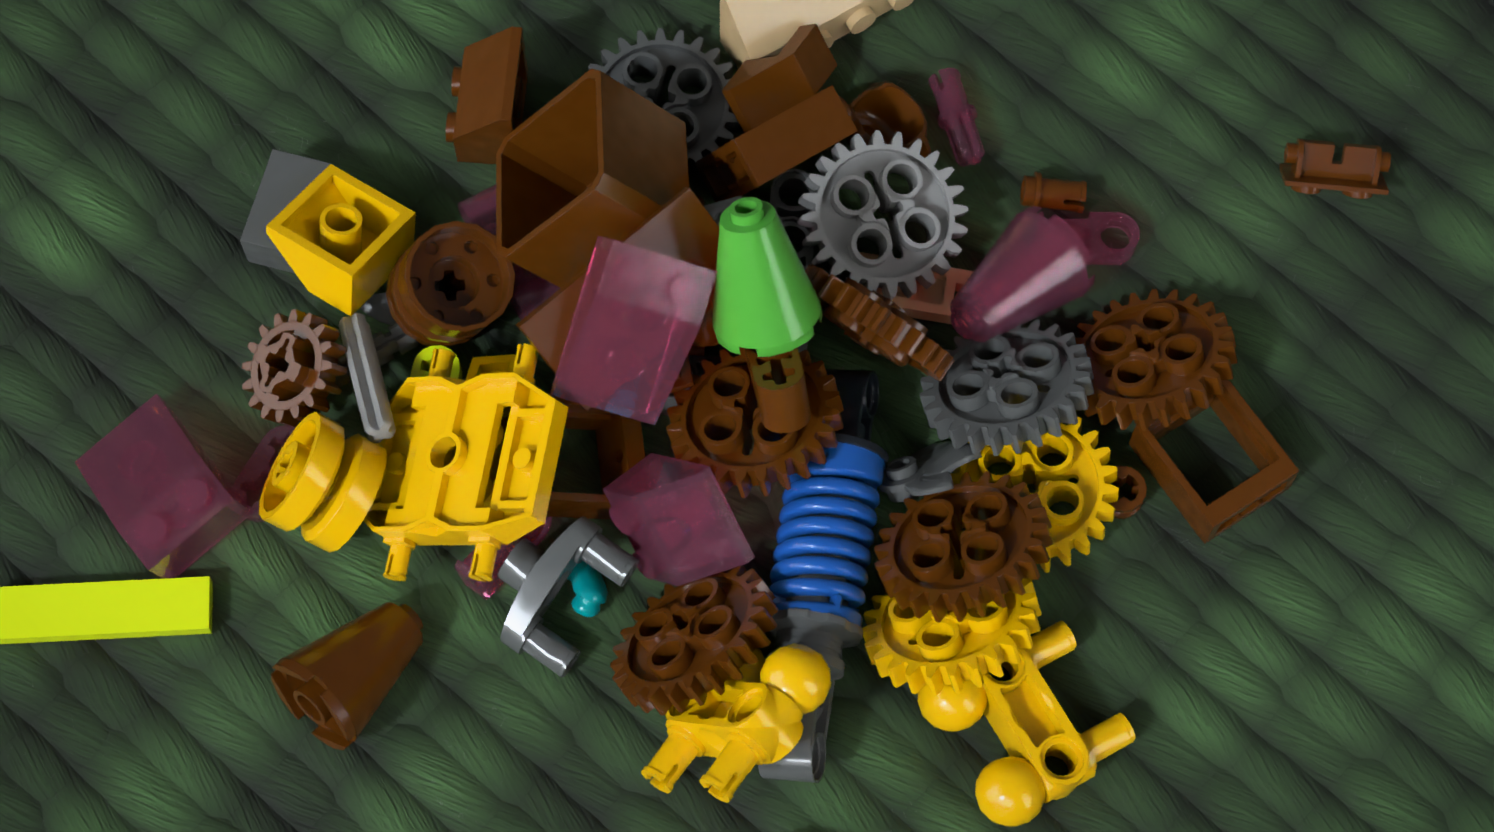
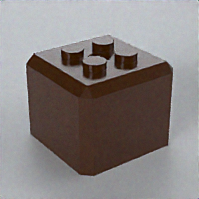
(582, 170)

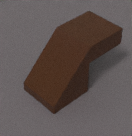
(779, 82)

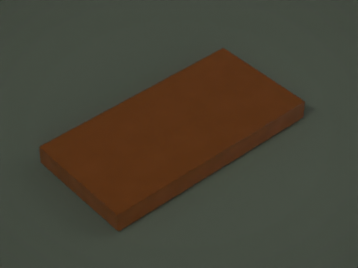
(676, 230)

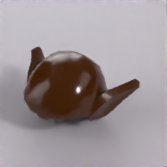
(890, 110)

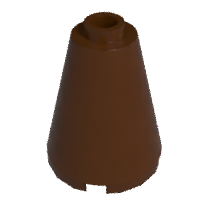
(348, 671)

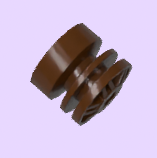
(468, 265)

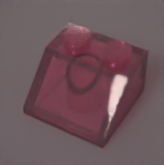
(676, 520)

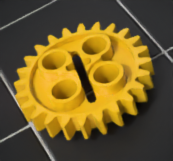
(1088, 495)
(949, 650)

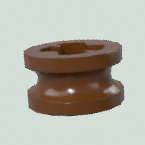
(1124, 507)

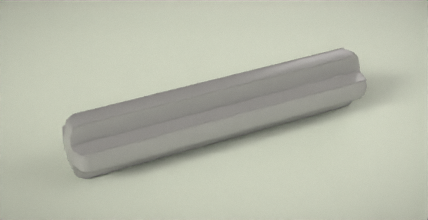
(367, 378)

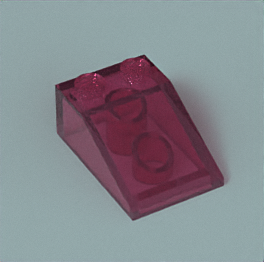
(631, 330)
(161, 489)

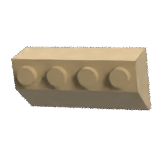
(765, 26)

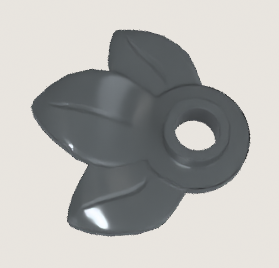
(925, 471)

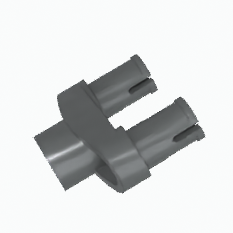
(540, 576)

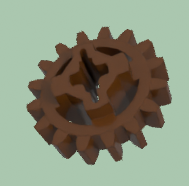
(294, 367)

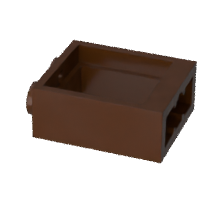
(776, 145)
(618, 449)
(1275, 466)

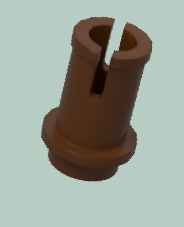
(1053, 193)

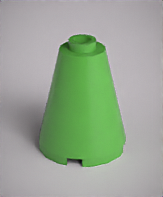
(760, 283)

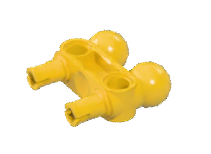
(747, 724)
(1030, 729)

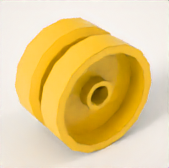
(323, 482)

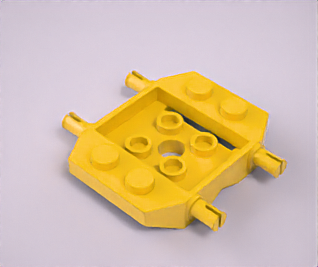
(444, 505)

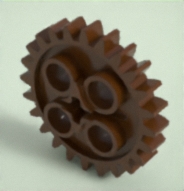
(878, 324)
(1156, 358)
(715, 420)
(999, 548)
(694, 640)

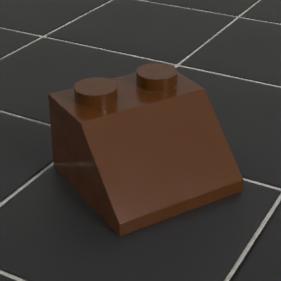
(489, 94)

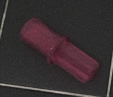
(957, 117)

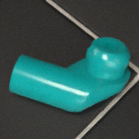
(589, 590)

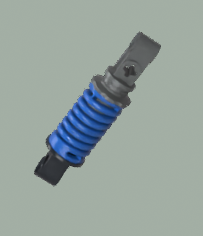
(825, 558)

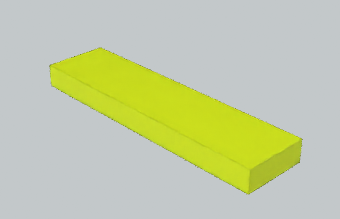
(106, 610)

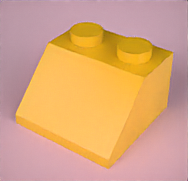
(342, 238)

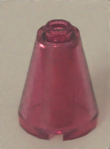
(1023, 276)

